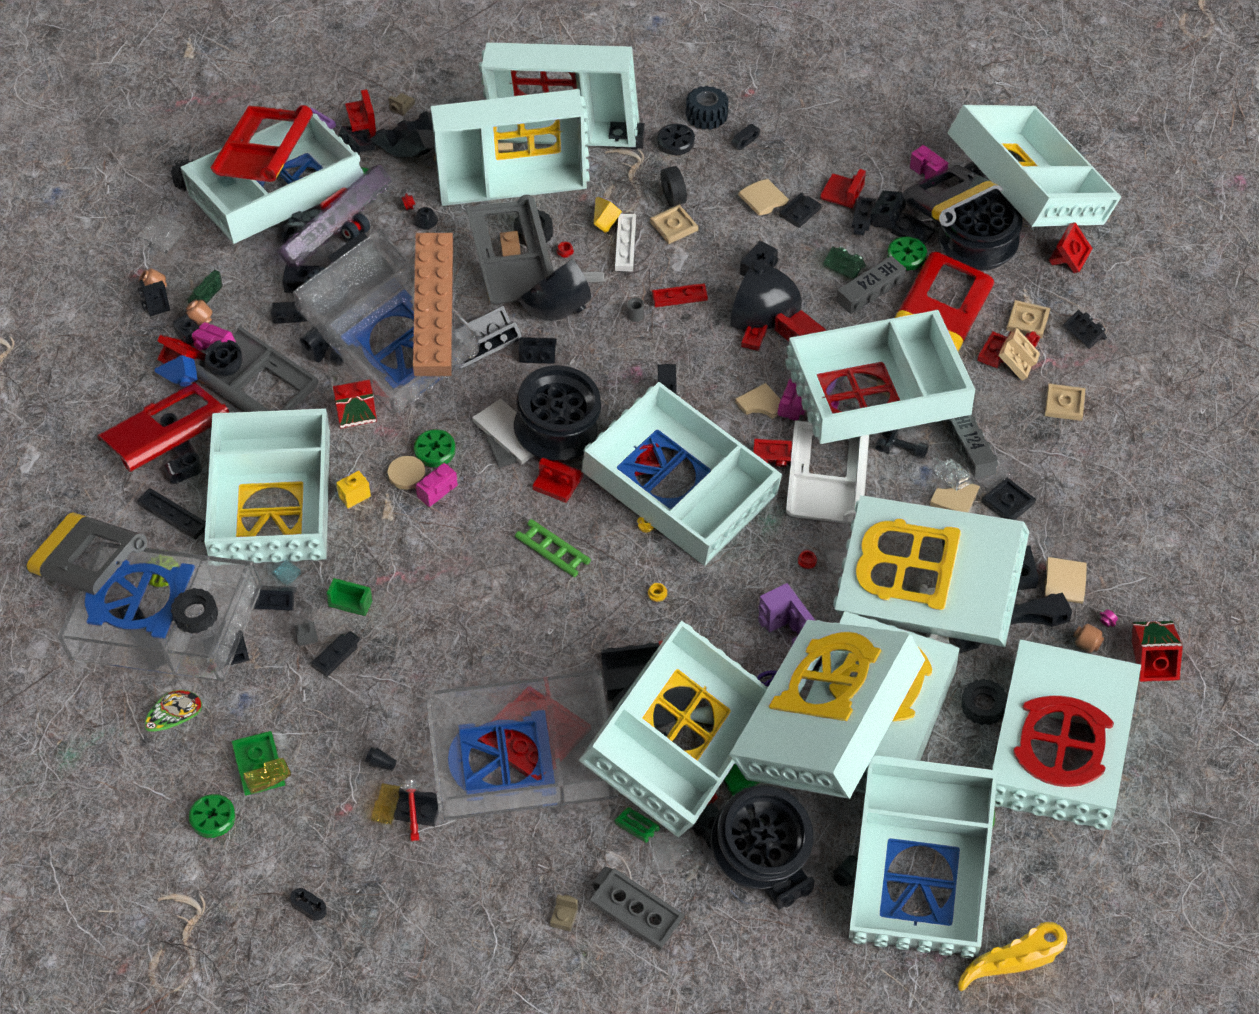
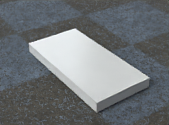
(499, 422)

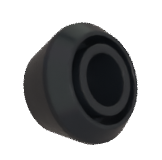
(425, 218)

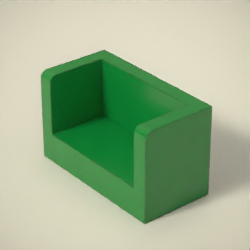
(349, 597)

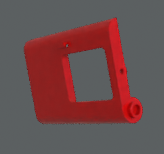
(144, 439)

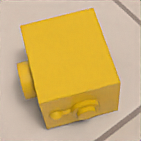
(353, 489)

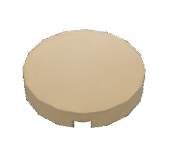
(406, 472)

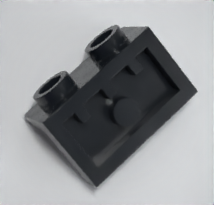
(357, 140)
(154, 298)
(286, 313)
(1085, 329)
(537, 350)
(425, 807)
(787, 893)

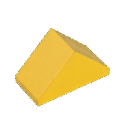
(605, 214)

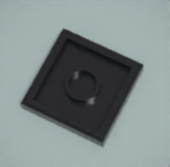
(1008, 500)

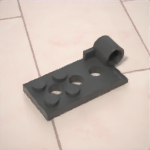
(611, 882)

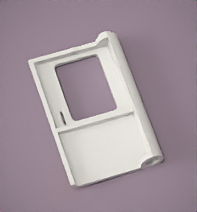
(823, 495)

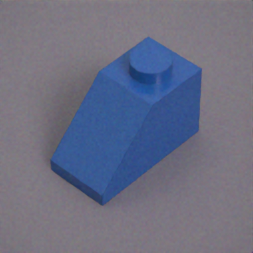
(179, 371)

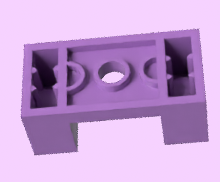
(783, 607)

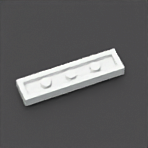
(625, 242)

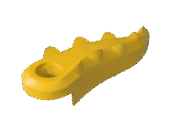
(1019, 955)

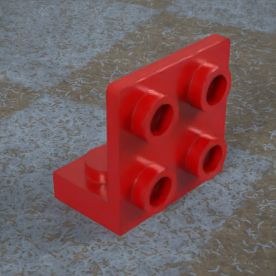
(843, 189)
(797, 325)

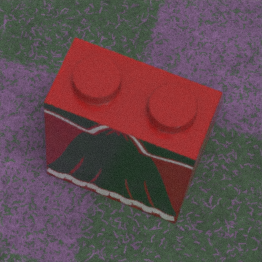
(354, 403)
(1157, 650)

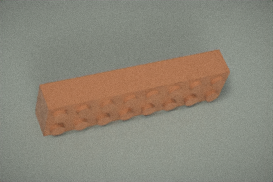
(433, 304)

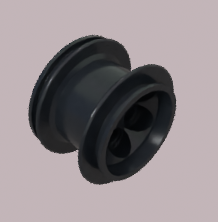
(557, 412)

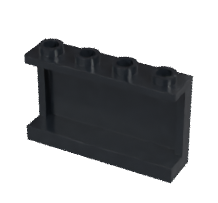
(624, 665)

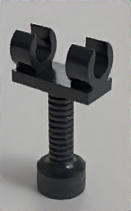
(884, 446)

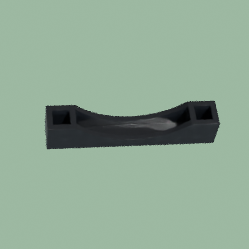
(1047, 611)

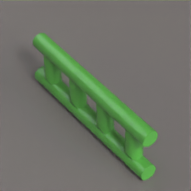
(554, 558)

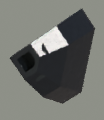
(408, 138)

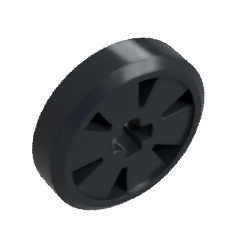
(678, 131)

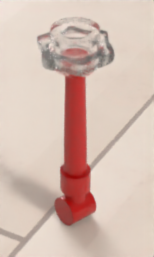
(410, 787)

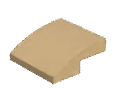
(763, 197)
(1019, 354)
(1065, 577)

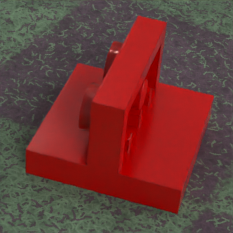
(362, 114)
(1072, 249)
(175, 348)
(557, 479)

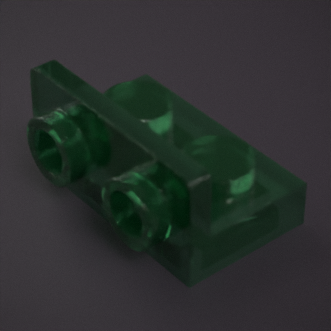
(844, 263)
(208, 288)

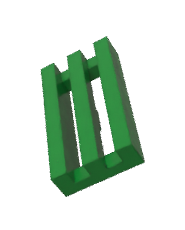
(644, 833)

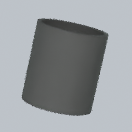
(635, 309)

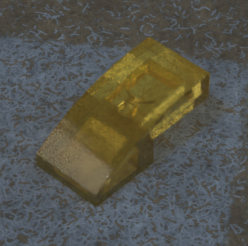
(269, 775)
(386, 804)

